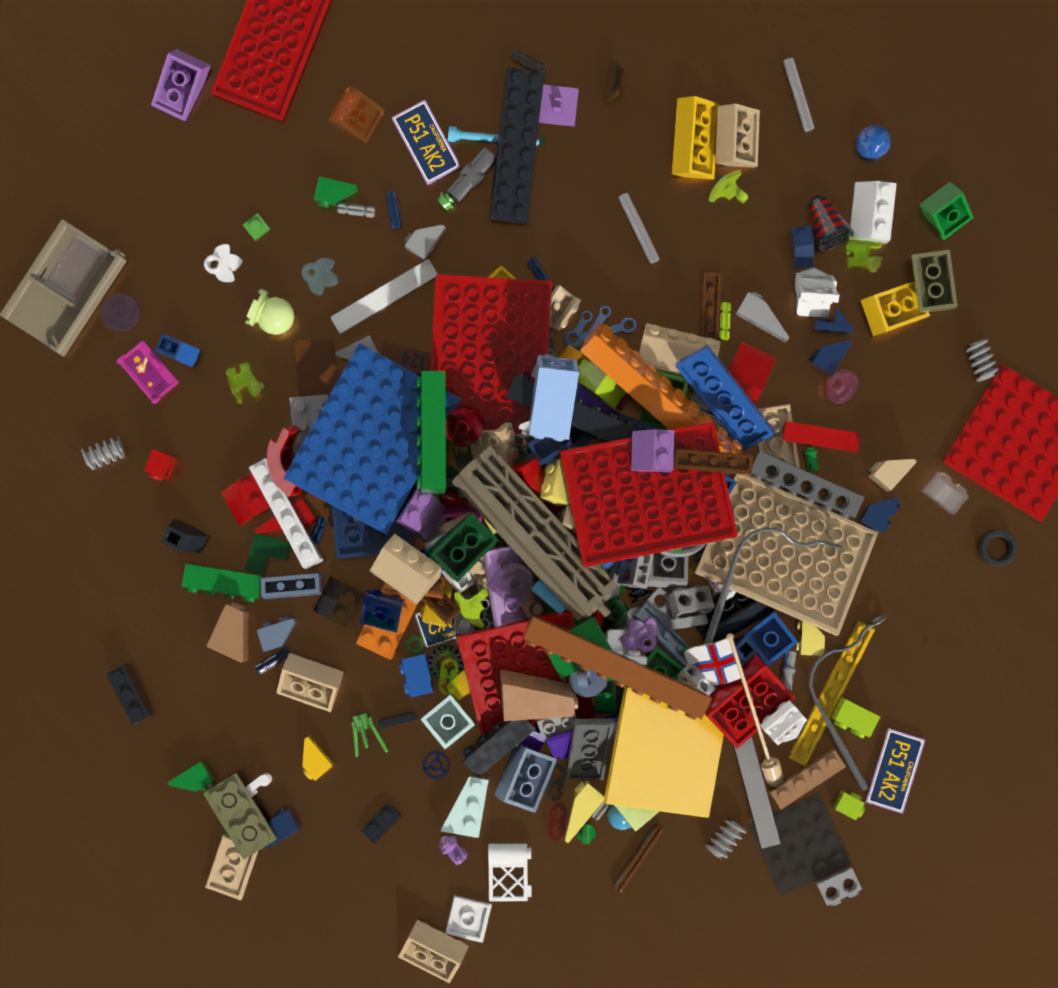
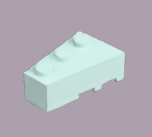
(468, 809)

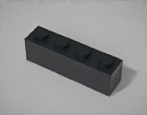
(496, 744)

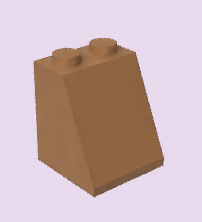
(232, 633)

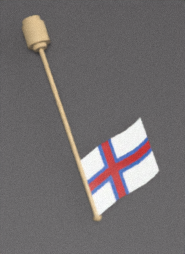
(721, 666)

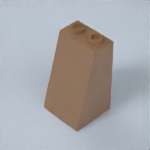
(535, 697)

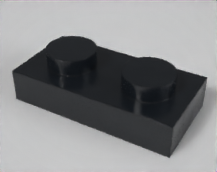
(380, 823)

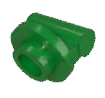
(586, 833)

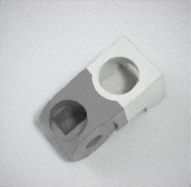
(693, 677)

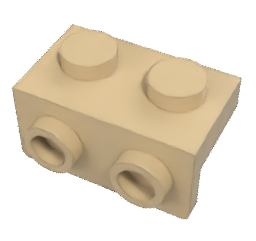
(562, 307)

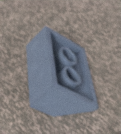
(525, 777)

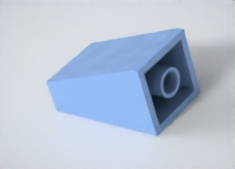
(553, 398)

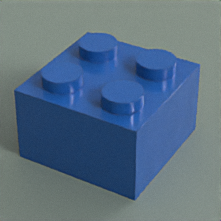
(770, 638)
(417, 675)

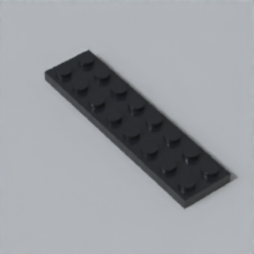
(516, 146)

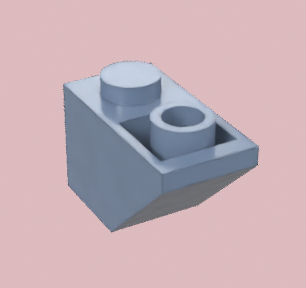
(275, 635)

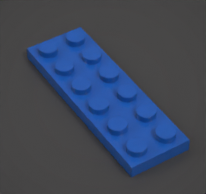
(724, 397)

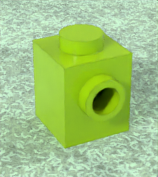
(850, 805)

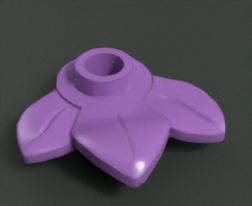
(639, 633)

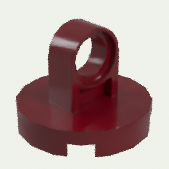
(463, 427)

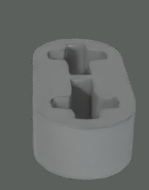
(689, 621)

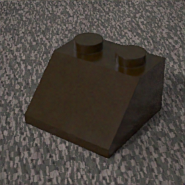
(338, 602)

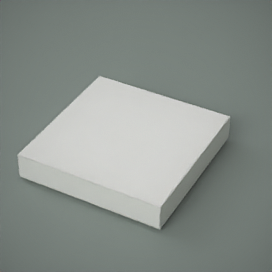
(468, 918)

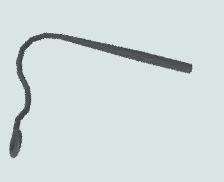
(721, 602)
(842, 747)

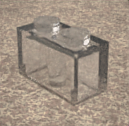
(945, 492)

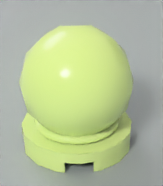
(272, 314)

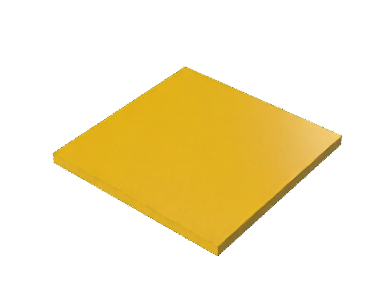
(662, 758)

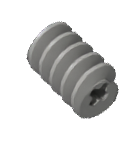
(982, 360)
(103, 453)
(725, 839)

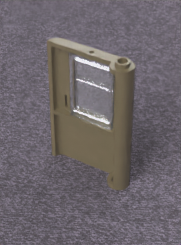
(63, 287)

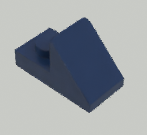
(839, 324)

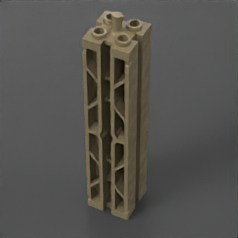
(534, 534)

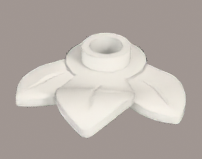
(225, 263)

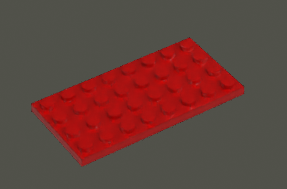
(269, 54)

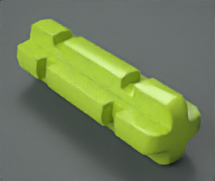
(724, 334)

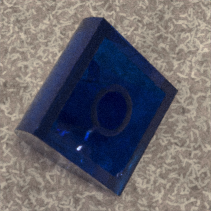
(382, 610)

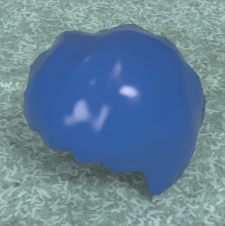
(873, 142)

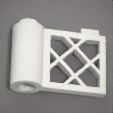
(508, 856)

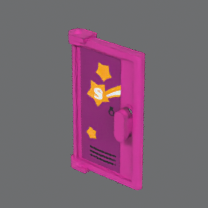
(143, 368)

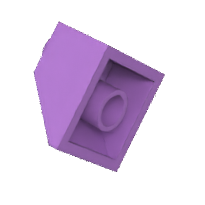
(652, 450)
(420, 514)

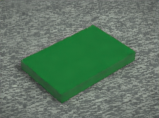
(590, 630)

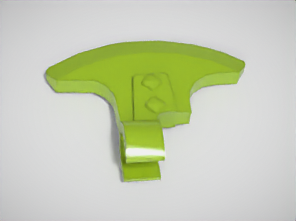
(727, 188)
(472, 607)

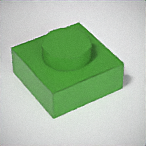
(256, 226)

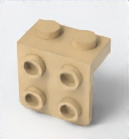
(500, 440)

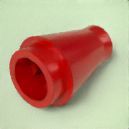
(452, 498)

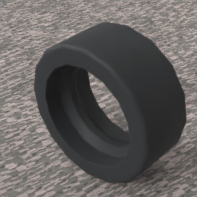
(1012, 548)

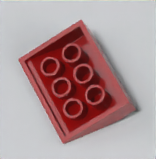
(730, 707)

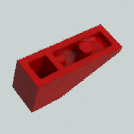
(303, 511)

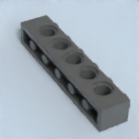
(852, 500)

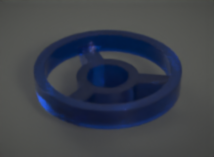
(436, 769)

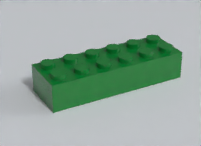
(433, 432)

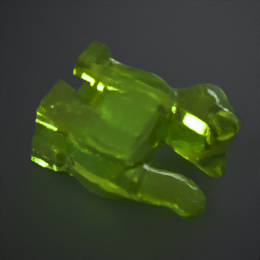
(861, 255)
(243, 380)

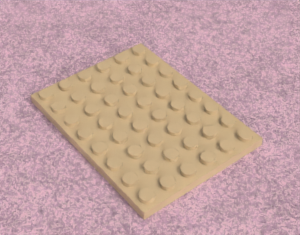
(800, 581)

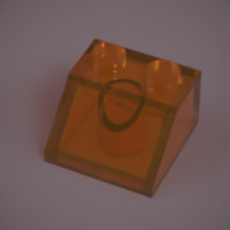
(356, 114)

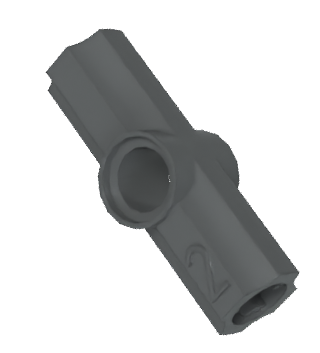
(471, 174)

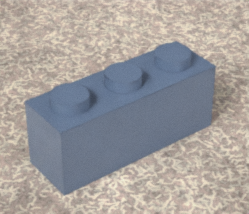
(291, 586)

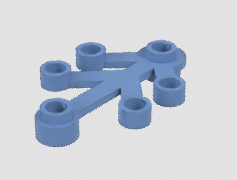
(580, 337)

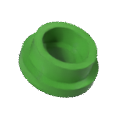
(446, 200)
(409, 648)

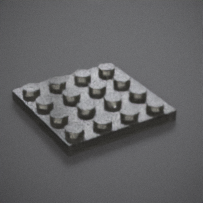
(807, 846)

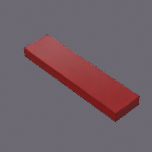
(821, 436)

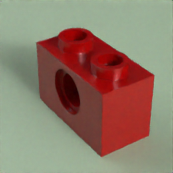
(159, 465)

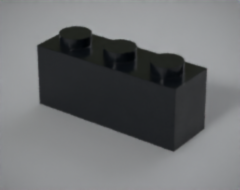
(129, 694)

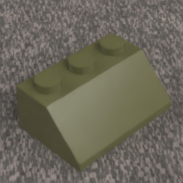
(934, 281)

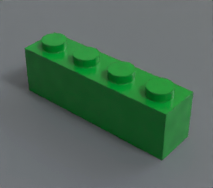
(222, 581)

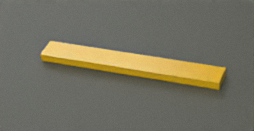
(830, 695)

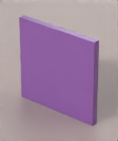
(558, 105)

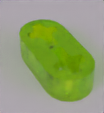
(453, 677)

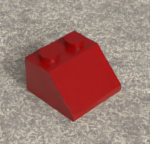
(245, 499)

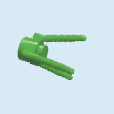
(361, 724)

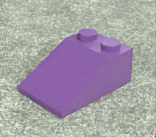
(180, 84)

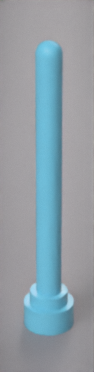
(455, 134)

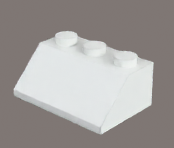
(873, 211)

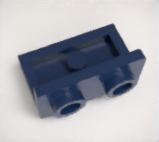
(547, 448)

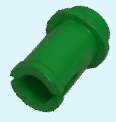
(811, 459)

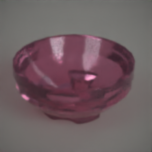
(844, 389)

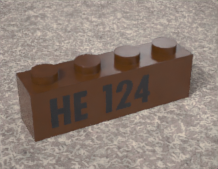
(409, 358)

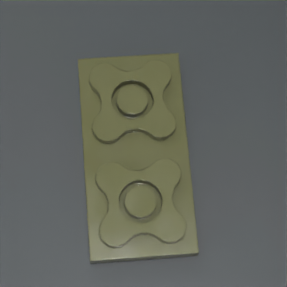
(240, 816)

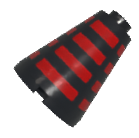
(828, 224)

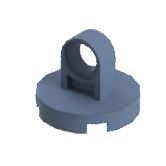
(586, 683)

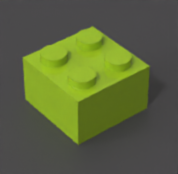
(599, 383)
(853, 716)

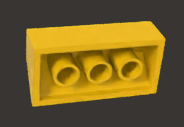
(695, 138)

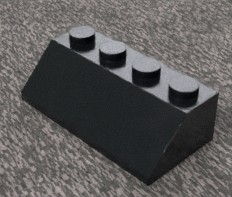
(736, 616)

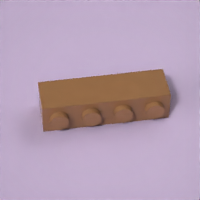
(807, 778)

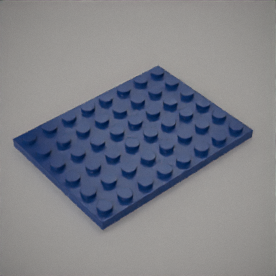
(365, 441)

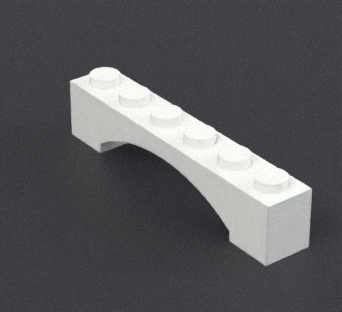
(287, 517)

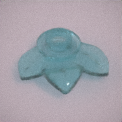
(323, 275)

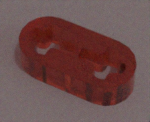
(552, 820)

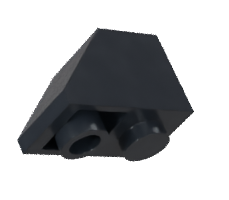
(184, 537)

